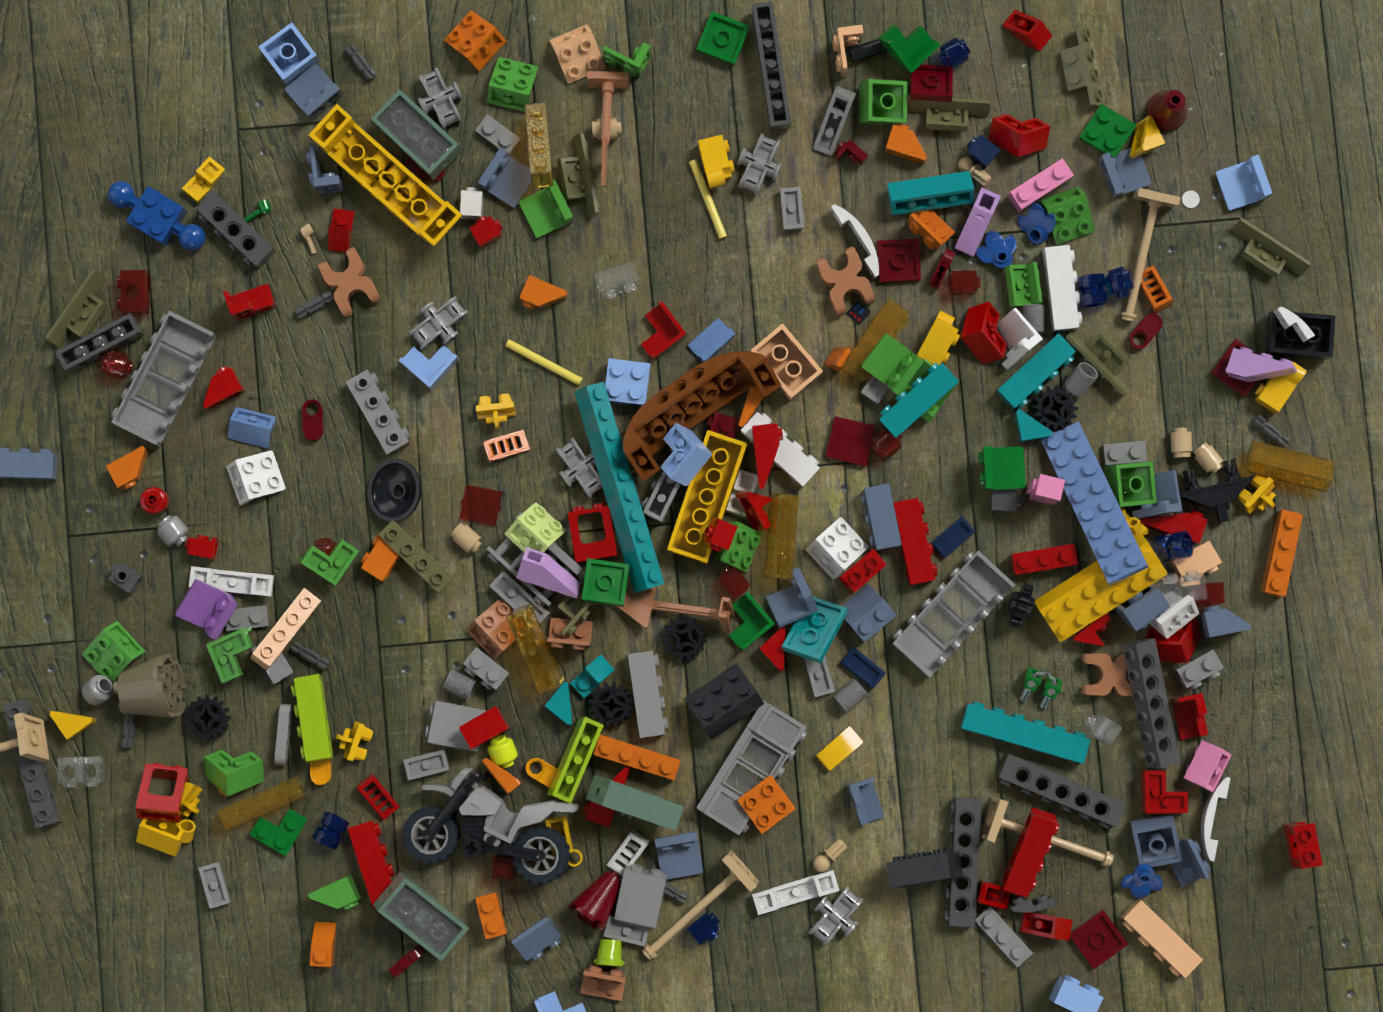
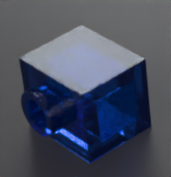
(704, 928)

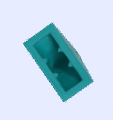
(1028, 428)
(561, 704)

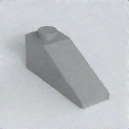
(834, 120)

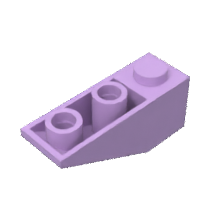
(977, 222)
(1254, 367)
(543, 571)

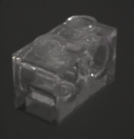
(1102, 728)
(81, 766)

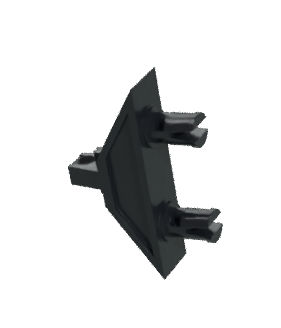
(1215, 496)

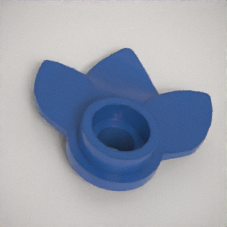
(1037, 221)
(995, 247)
(1142, 881)

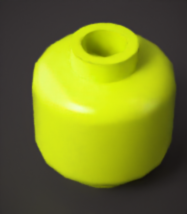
(502, 751)

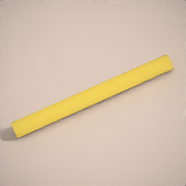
(707, 199)
(543, 362)

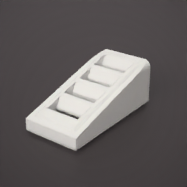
(640, 839)

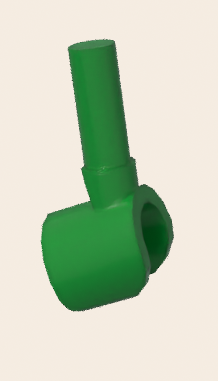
(264, 207)

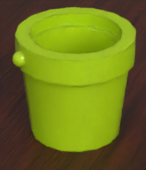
(609, 953)

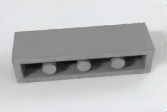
(646, 694)

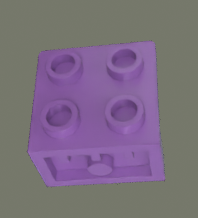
(207, 607)

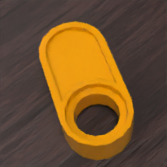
(321, 772)
(547, 773)

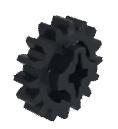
(1052, 398)
(1021, 605)
(689, 629)
(207, 708)
(609, 713)

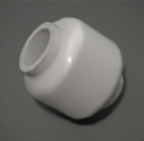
(172, 530)
(97, 690)

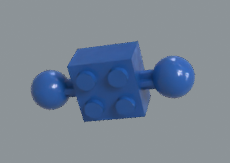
(156, 216)

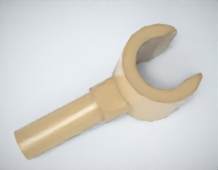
(307, 231)

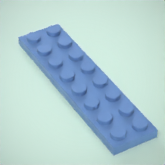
(1094, 503)

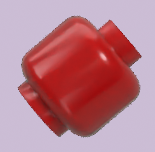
(157, 507)

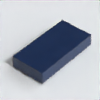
(953, 537)
(863, 667)

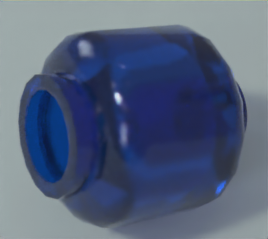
(954, 53)
(1119, 282)

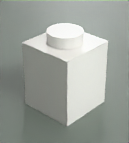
(471, 203)

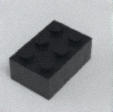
(1289, 344)
(724, 701)
(924, 868)

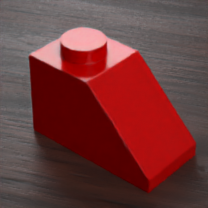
(1028, 30)
(222, 388)
(1046, 925)

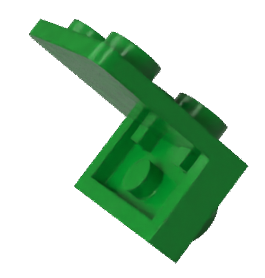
(1002, 468)

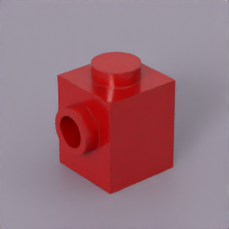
(486, 231)
(719, 534)

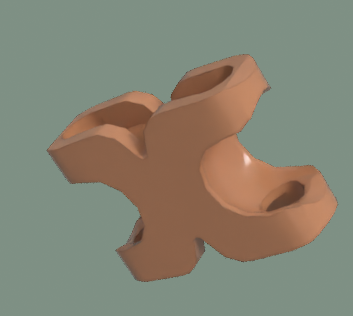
(845, 281)
(349, 282)
(1111, 675)

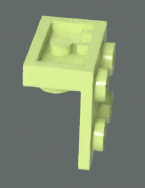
(535, 529)

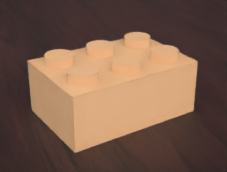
(789, 361)

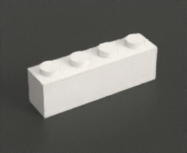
(1061, 288)
(789, 454)

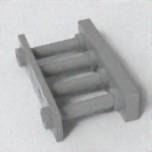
(554, 552)

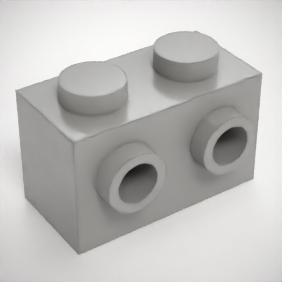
(486, 668)
(1197, 669)

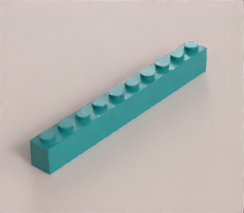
(619, 487)

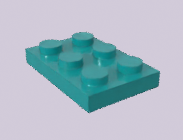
(815, 633)

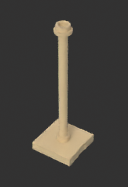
(1155, 201)
(30, 738)
(995, 820)
(738, 872)

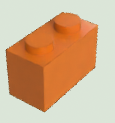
(380, 559)
(491, 915)

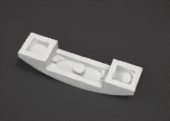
(844, 217)
(234, 581)
(1209, 845)
(795, 892)

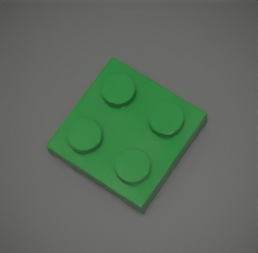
(723, 38)
(1107, 131)
(605, 582)

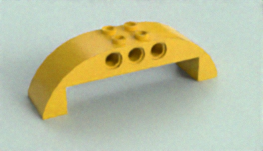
(384, 176)

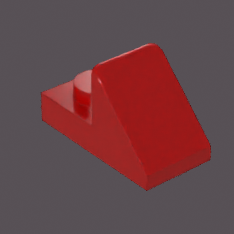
(340, 230)
(752, 507)
(1088, 634)

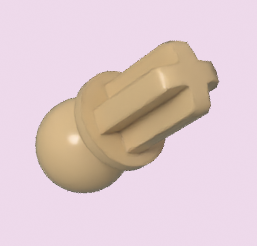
(976, 172)
(822, 862)

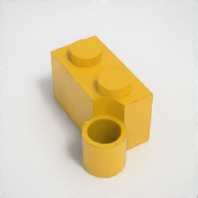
(715, 160)
(939, 339)
(1278, 389)
(562, 825)
(165, 835)

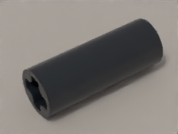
(866, 50)

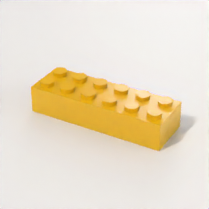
(707, 497)
(1090, 596)

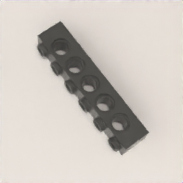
(771, 66)
(1151, 703)
(34, 774)
(1113, 807)
(966, 916)

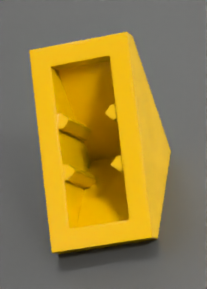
(1146, 138)
(71, 724)

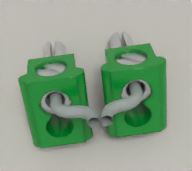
(1033, 679)

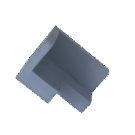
(865, 800)

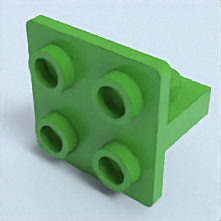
(742, 547)

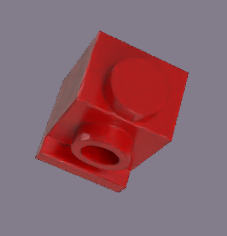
(202, 546)

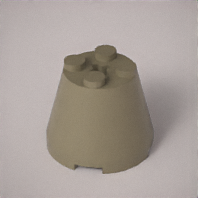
(152, 688)

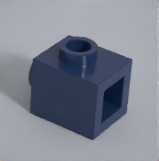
(982, 151)

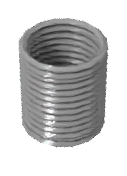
(1035, 316)
(1081, 379)
(459, 684)
(850, 695)

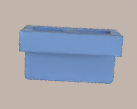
(711, 340)
(251, 427)

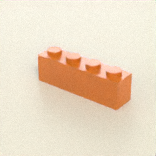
(1281, 553)
(637, 757)

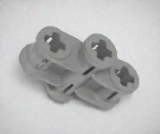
(440, 98)
(759, 164)
(432, 327)
(577, 462)
(840, 910)

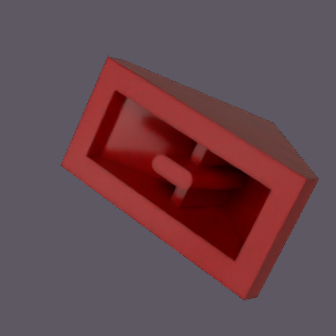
(773, 649)
(992, 895)

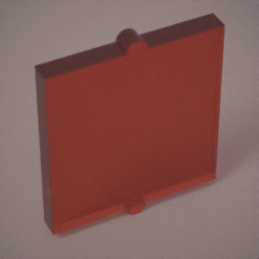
(481, 505)

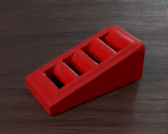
(366, 794)

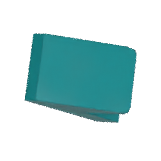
(592, 676)

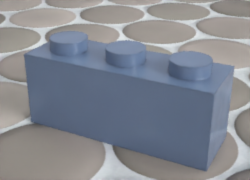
(28, 465)
(881, 517)

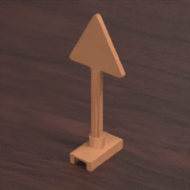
(607, 82)
(641, 604)

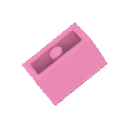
(1207, 766)

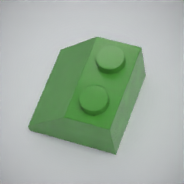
(882, 102)
(1132, 483)
(338, 894)

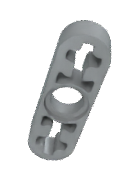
(283, 734)

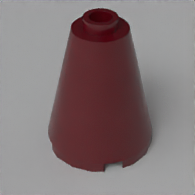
(1168, 109)
(597, 900)

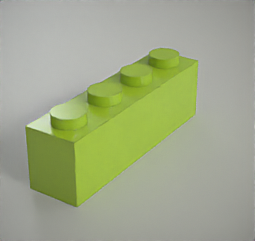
(313, 718)
(575, 760)

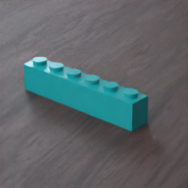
(1025, 733)

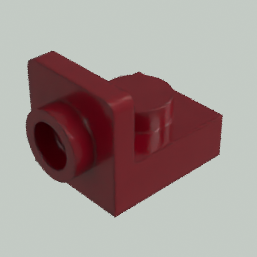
(854, 152)
(723, 424)

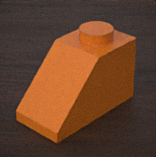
(905, 144)
(540, 293)
(128, 468)
(323, 944)

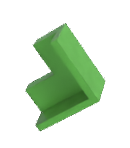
(331, 566)
(224, 651)
(233, 774)

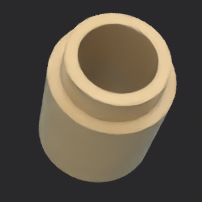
(615, 128)
(1181, 443)
(1208, 458)
(466, 538)

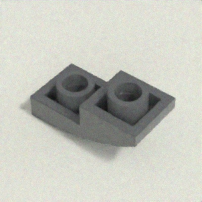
(1025, 904)

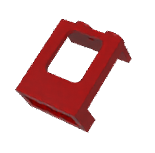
(594, 550)
(855, 576)
(158, 806)
(1307, 850)

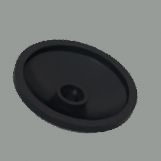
(387, 486)

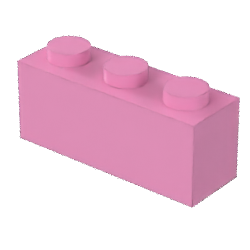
(1040, 185)
(1045, 489)

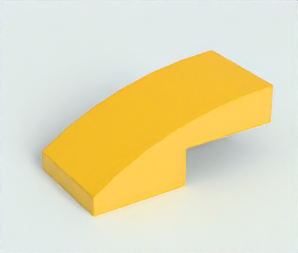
(203, 180)
(839, 748)

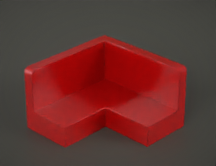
(1017, 136)
(250, 302)
(668, 332)
(981, 334)
(1180, 645)
(1189, 715)
(484, 727)
(1156, 799)

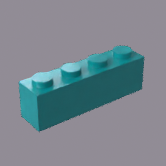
(930, 193)
(1036, 371)
(918, 400)

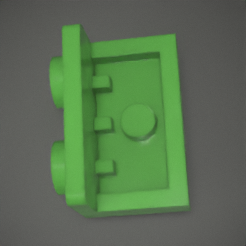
(1023, 284)

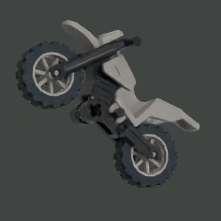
(489, 827)

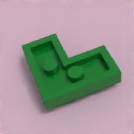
(280, 837)

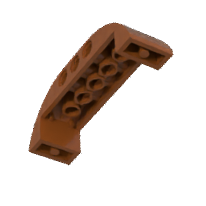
(691, 401)

